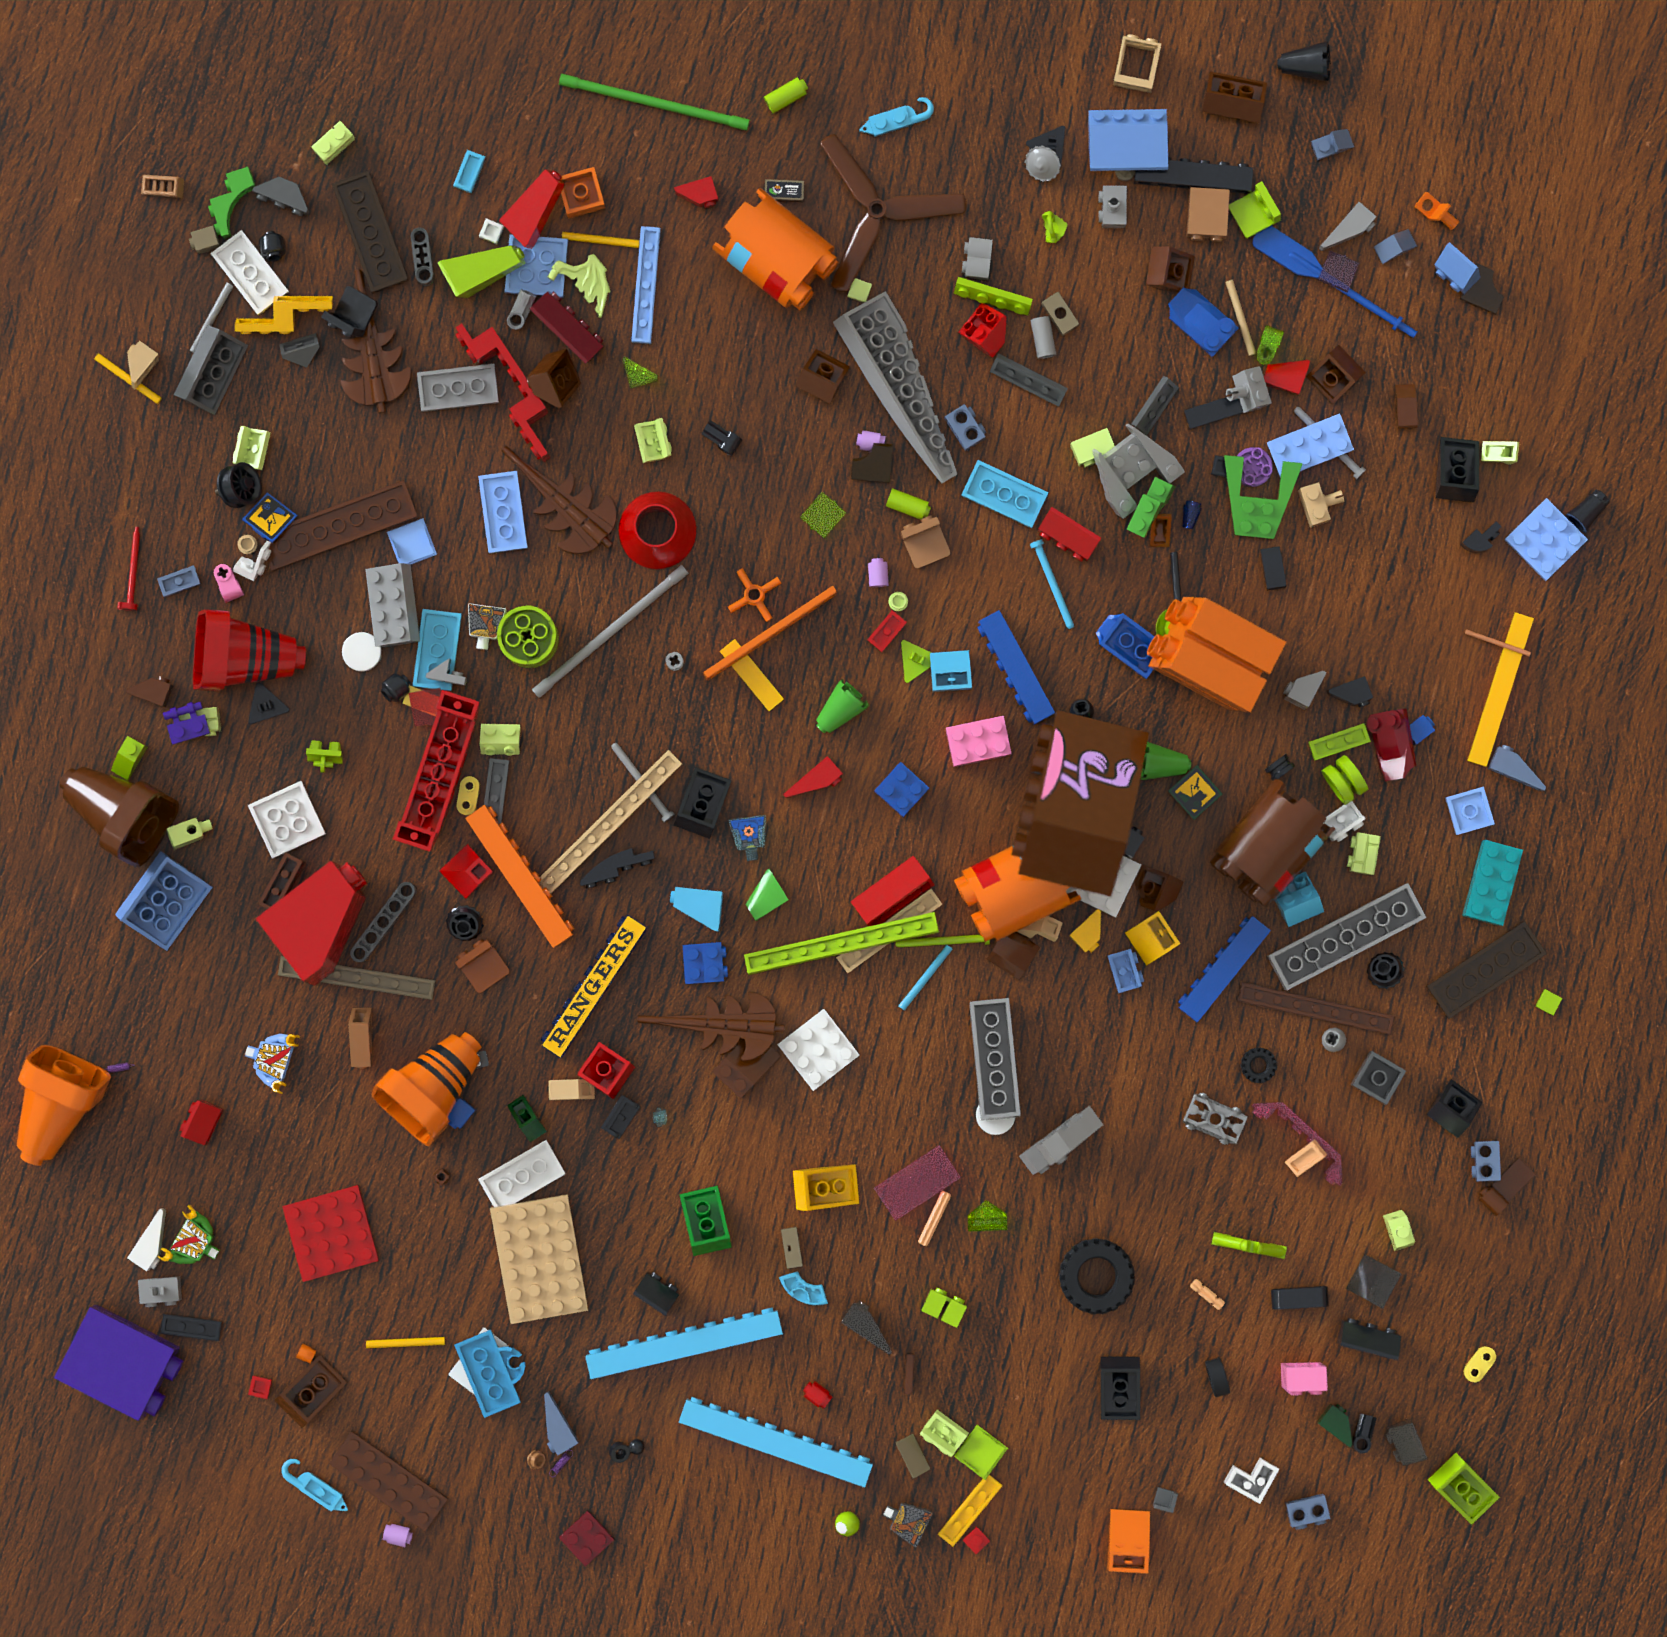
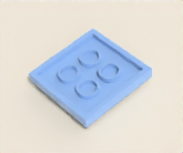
(538, 265)
(1546, 539)

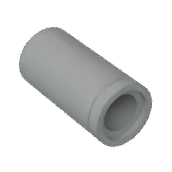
(1043, 337)

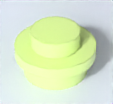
(898, 601)

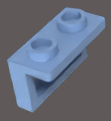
(1125, 971)

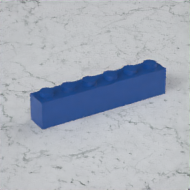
(1016, 668)
(1224, 968)

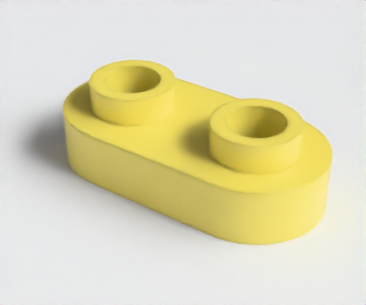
(468, 795)
(1477, 1362)

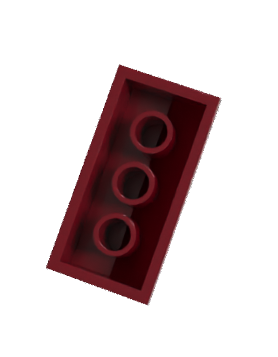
(567, 326)

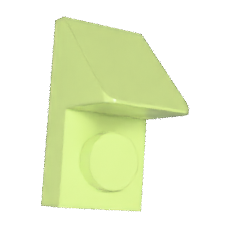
(1500, 452)

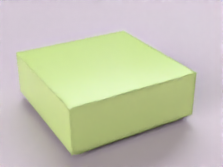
(859, 290)

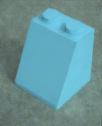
(700, 905)

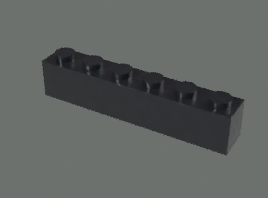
(1199, 175)

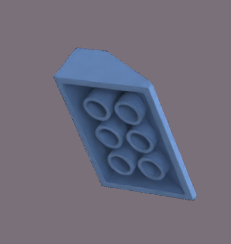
(1128, 140)
(163, 901)

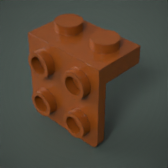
(482, 965)

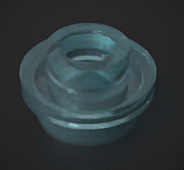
(660, 1117)

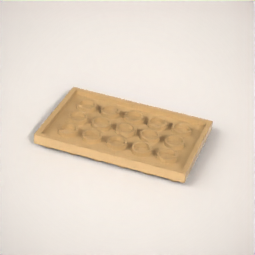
(539, 1259)

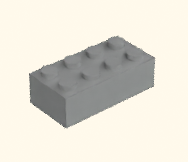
(392, 605)

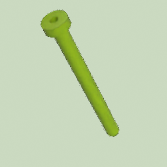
(941, 941)

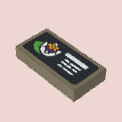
(785, 189)

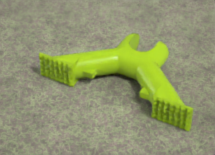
(1249, 1246)

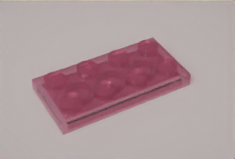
(917, 1182)

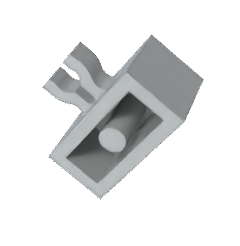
(160, 1290)

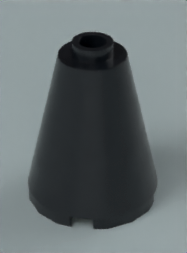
(1307, 62)

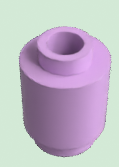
(867, 439)
(397, 1535)

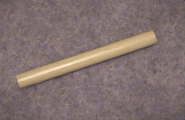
(1240, 317)

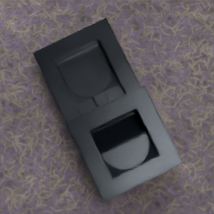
(1273, 568)

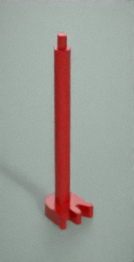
(130, 606)

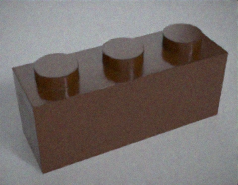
(282, 880)

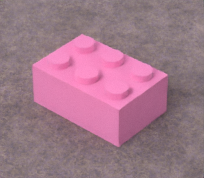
(978, 741)
(1304, 1377)

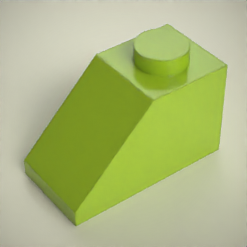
(128, 757)

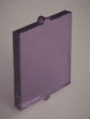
(1338, 271)

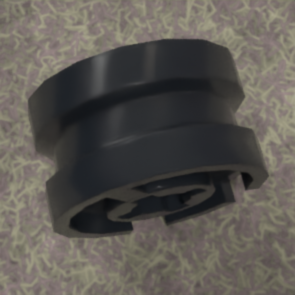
(1279, 767)

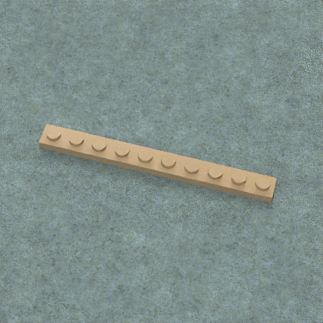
(610, 821)

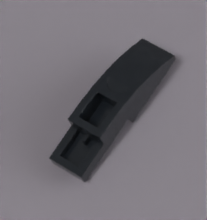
(608, 868)

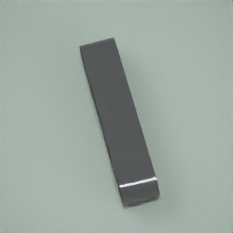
(392, 918)

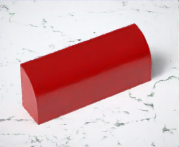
(892, 892)

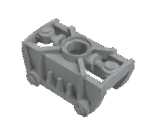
(1207, 1127)

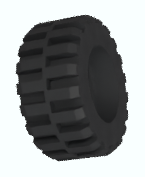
(1123, 1276)

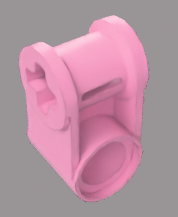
(228, 586)

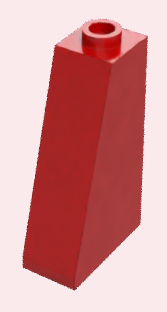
(531, 211)

